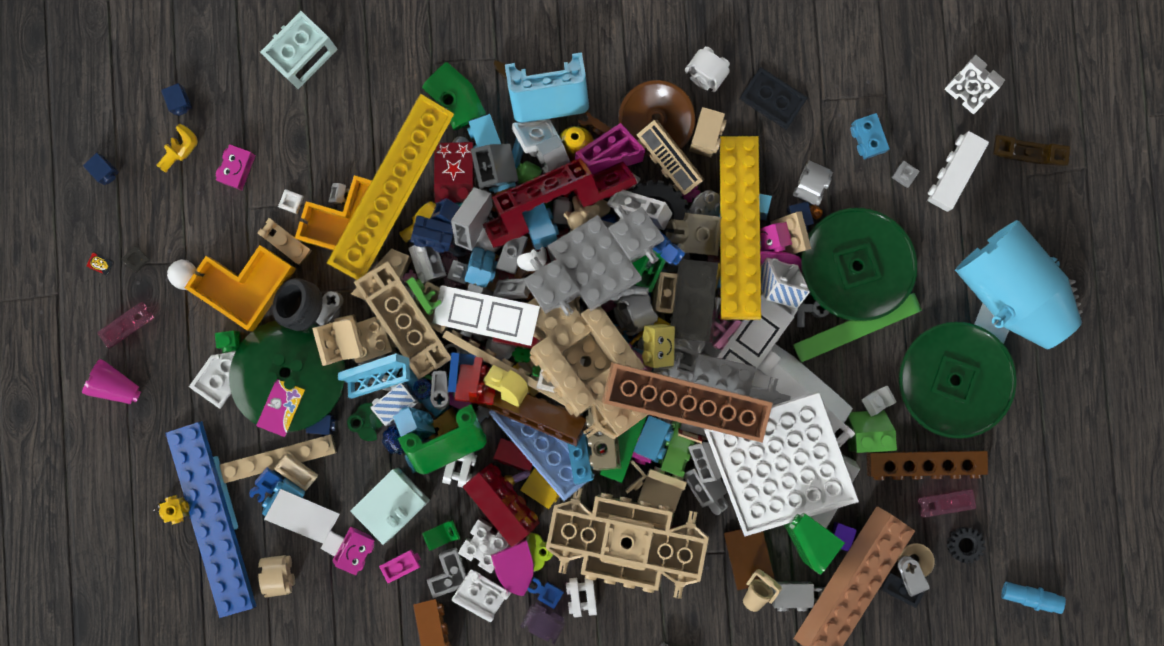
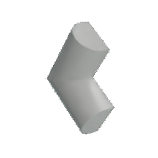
(453, 574)

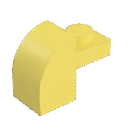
(510, 384)

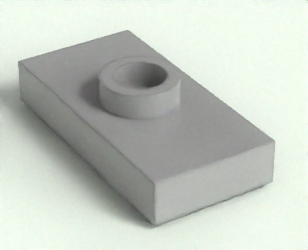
(510, 253)
(511, 289)

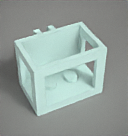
(296, 46)
(390, 505)

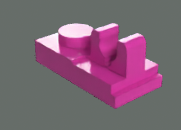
(400, 566)

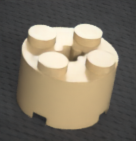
(276, 576)

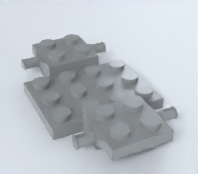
(594, 261)
(722, 375)

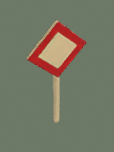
(692, 436)

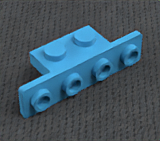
(580, 460)

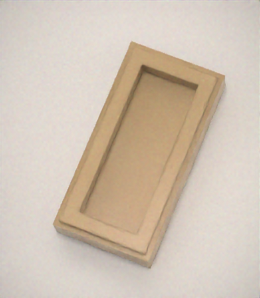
(296, 471)

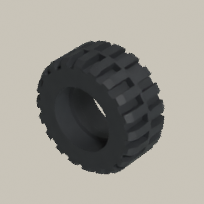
(664, 193)

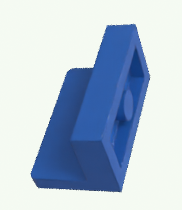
(456, 361)

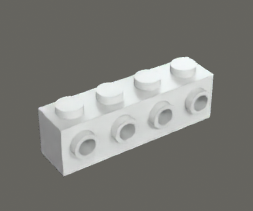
(958, 171)

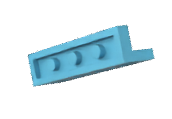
(377, 370)

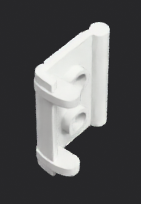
(480, 595)

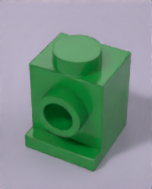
(228, 341)

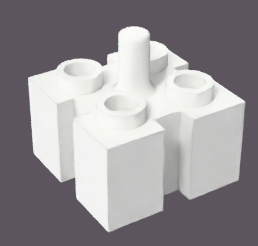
(974, 84)
(483, 545)

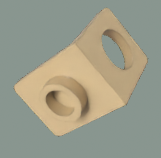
(638, 483)

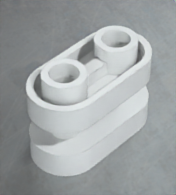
(462, 477)
(575, 606)

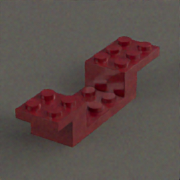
(550, 185)

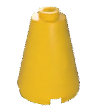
(574, 139)

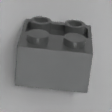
(494, 165)

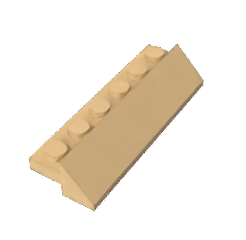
(402, 319)

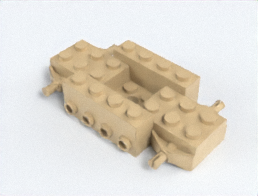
(559, 354)
(655, 546)

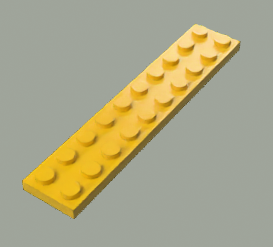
(390, 188)
(740, 228)

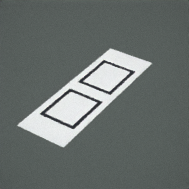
(486, 315)
(757, 337)

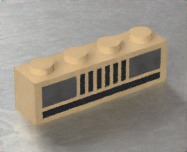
(670, 157)

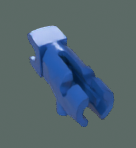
(669, 251)

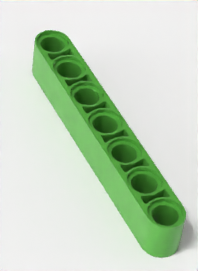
(852, 330)

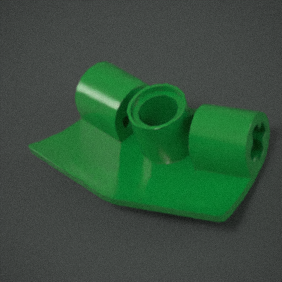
(450, 83)

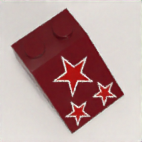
(453, 171)

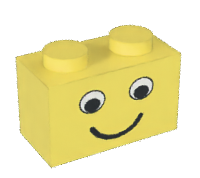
(658, 345)

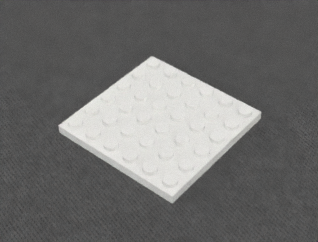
(788, 473)

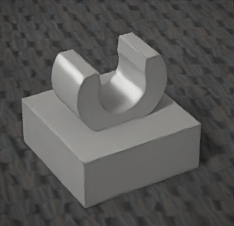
(905, 174)
(337, 193)
(458, 272)

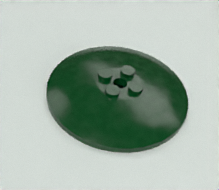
(879, 247)
(259, 365)
(984, 374)

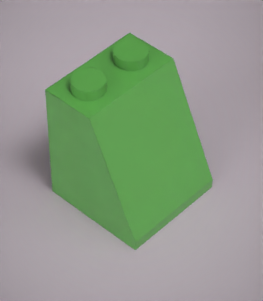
(871, 433)

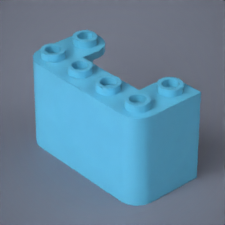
(549, 93)

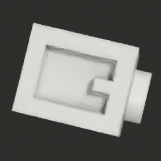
(878, 400)

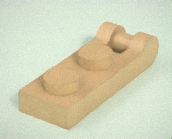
(285, 242)

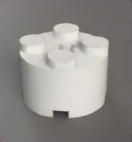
(708, 69)

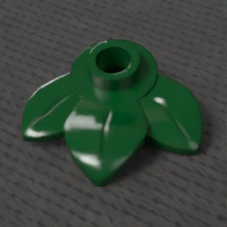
(368, 422)

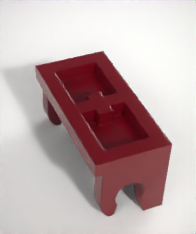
(511, 455)

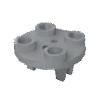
(706, 204)

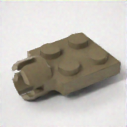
(696, 233)

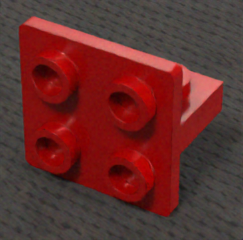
(471, 385)

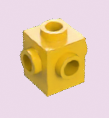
(180, 507)

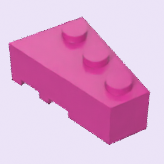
(611, 149)

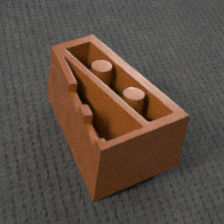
(431, 623)

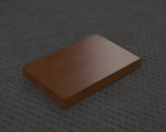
(747, 556)

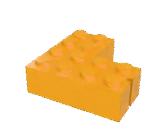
(326, 224)
(244, 296)

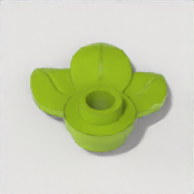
(535, 545)

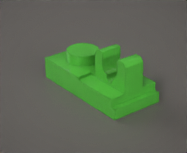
(417, 288)

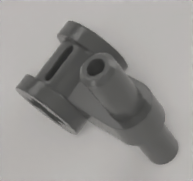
(808, 308)

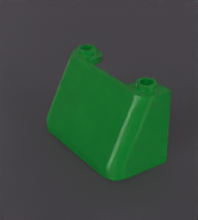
(448, 447)
(813, 542)

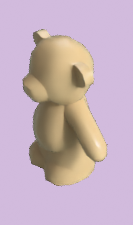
(582, 215)

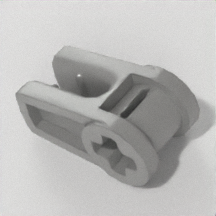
(440, 388)

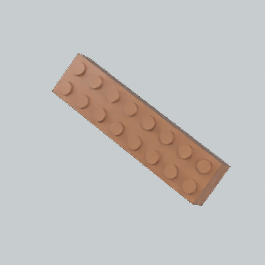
(686, 402)
(855, 581)

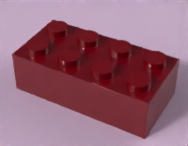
(501, 504)

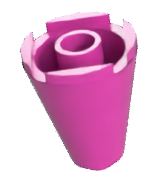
(110, 384)

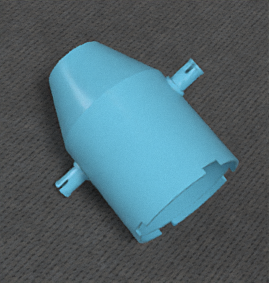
(1022, 287)

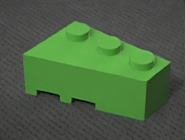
(676, 453)

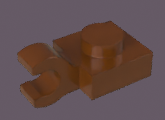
(598, 127)

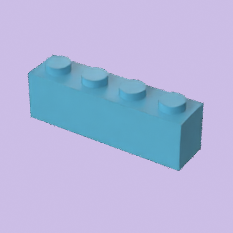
(485, 134)

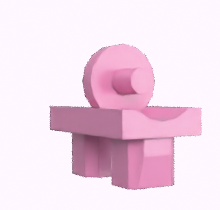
(726, 332)

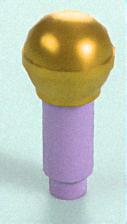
(516, 478)

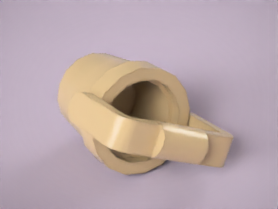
(760, 591)

